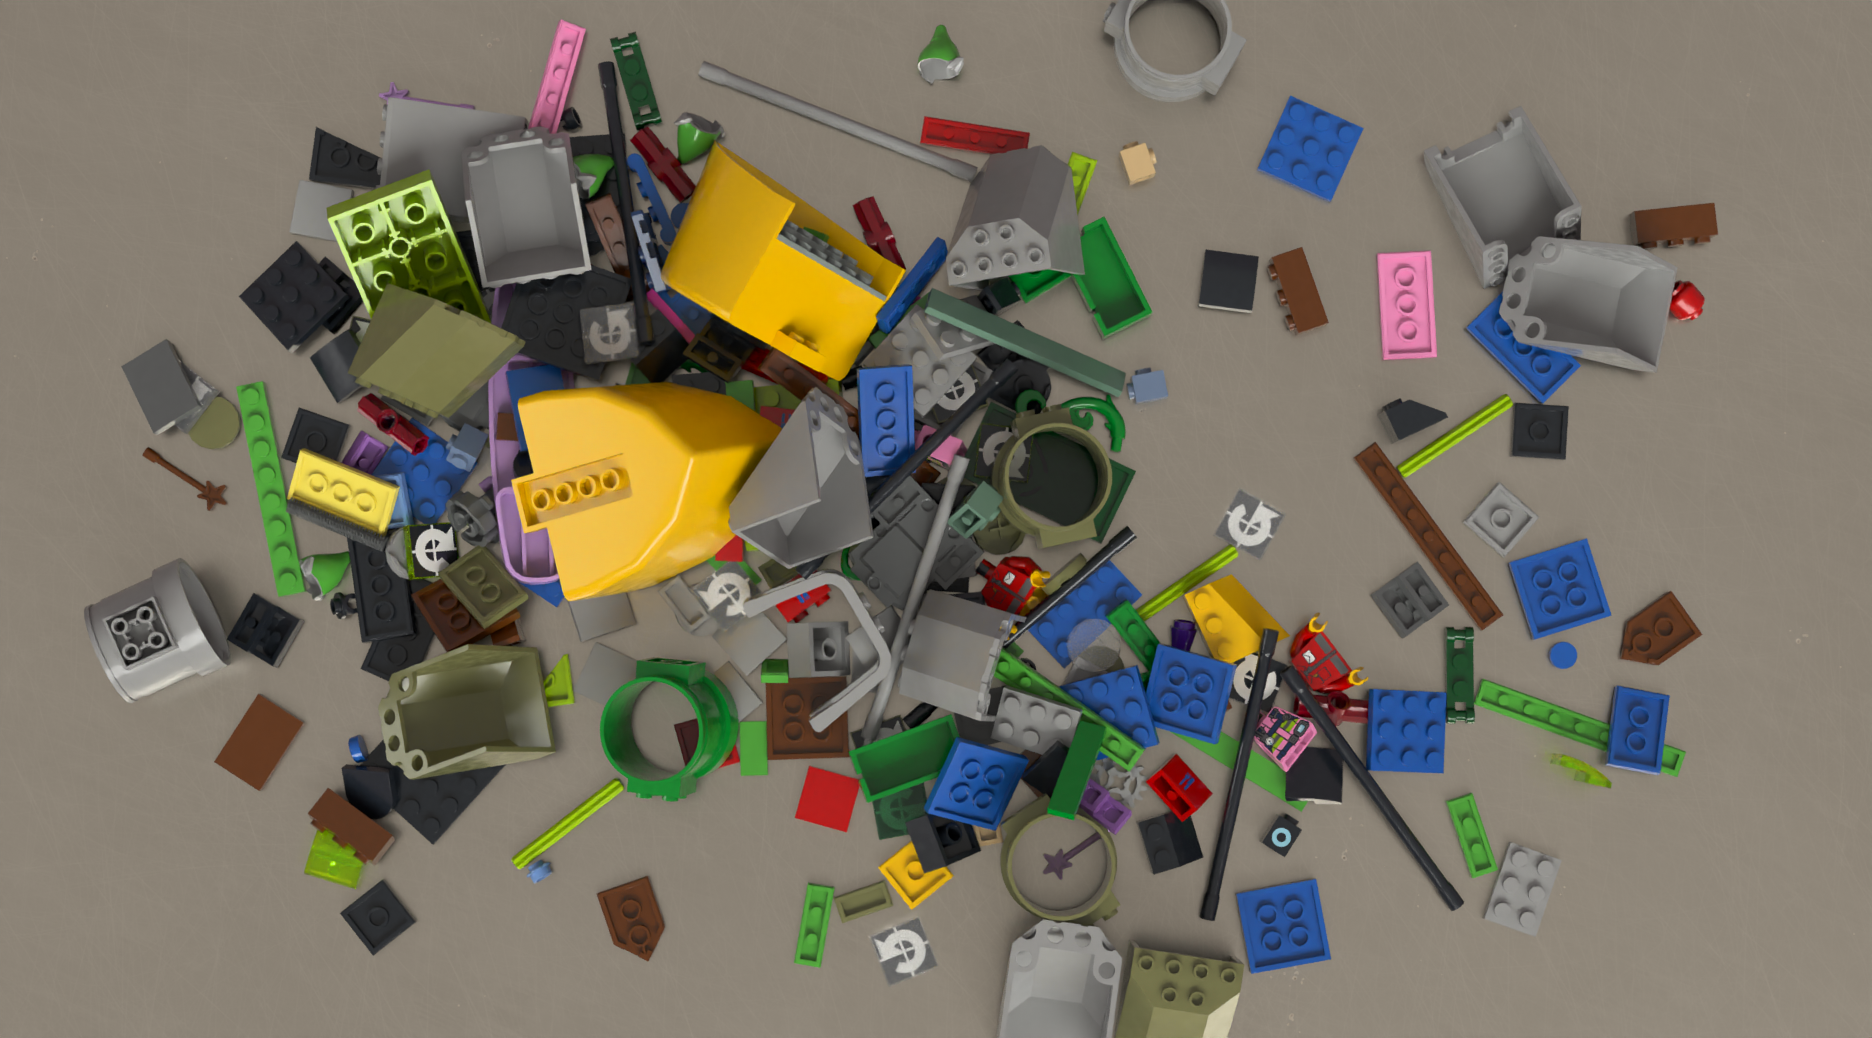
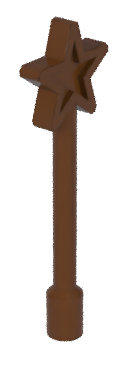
(209, 492)

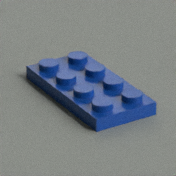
(1534, 367)
(885, 417)
(1089, 601)

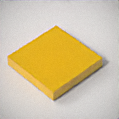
(908, 878)

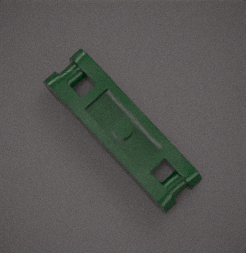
(636, 81)
(1459, 675)

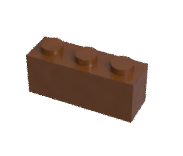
(1673, 225)
(1297, 291)
(350, 827)

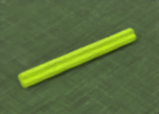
(1455, 435)
(1187, 582)
(567, 823)

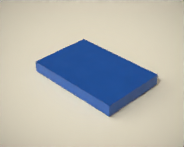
(528, 382)
(1637, 730)

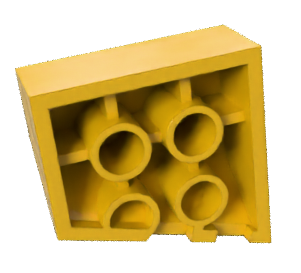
(1229, 619)

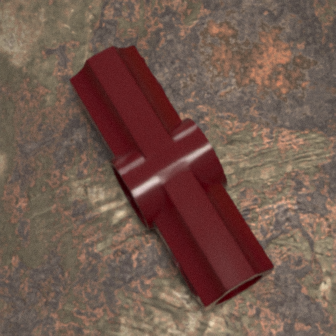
(663, 164)
(877, 231)
(402, 431)
(1338, 708)

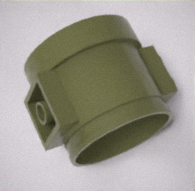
(1055, 420)
(1100, 906)

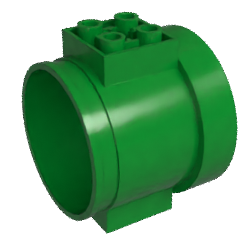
(715, 716)

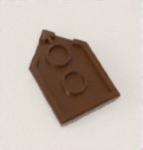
(1658, 632)
(633, 916)

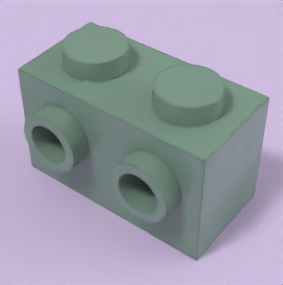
(976, 510)

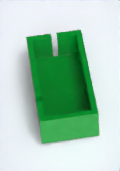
(1108, 281)
(903, 758)

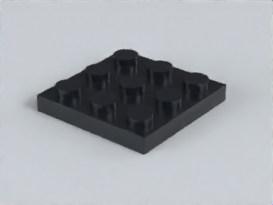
(294, 297)

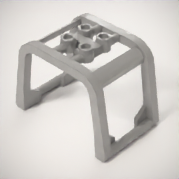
(837, 705)

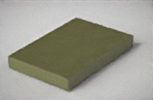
(483, 586)

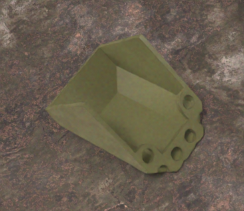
(429, 352)
(467, 711)
(1177, 995)

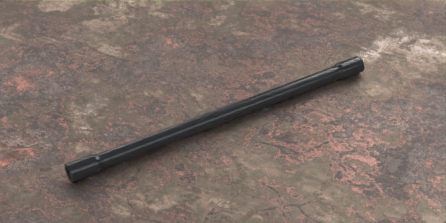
(643, 319)
(995, 381)
(1114, 546)
(1266, 652)
(1299, 687)

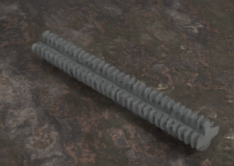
(336, 525)

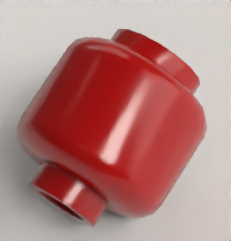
(1686, 301)

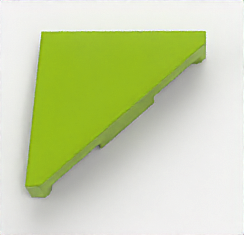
(559, 684)

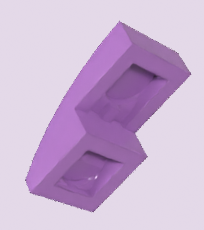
(1104, 808)

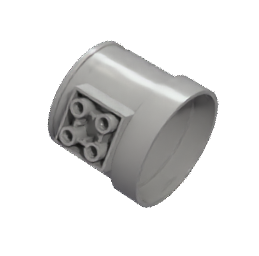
(1166, 86)
(157, 632)

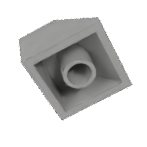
(818, 649)

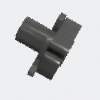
(476, 513)

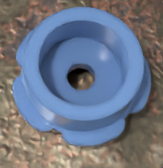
(539, 871)

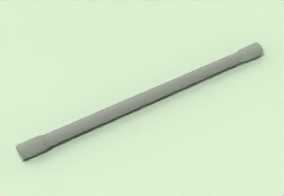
(722, 76)
(954, 479)

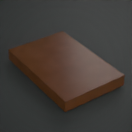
(259, 742)

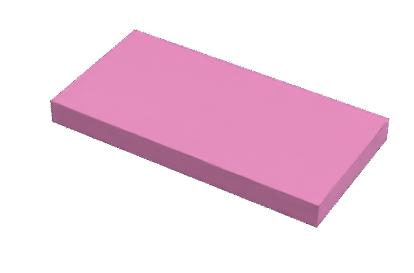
(1406, 305)

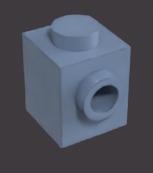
(1147, 386)
(466, 447)

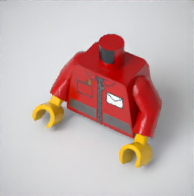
(1011, 583)
(1320, 661)

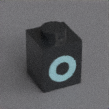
(1281, 834)

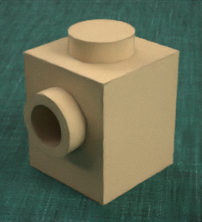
(1137, 162)

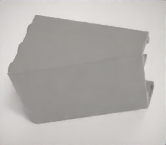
(432, 138)
(1503, 195)

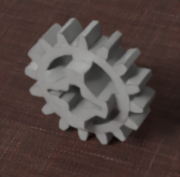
(1111, 771)

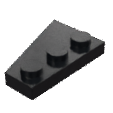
(342, 162)

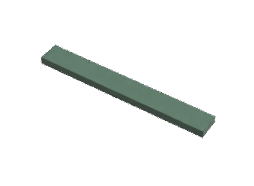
(1025, 342)

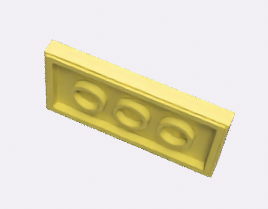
(343, 491)

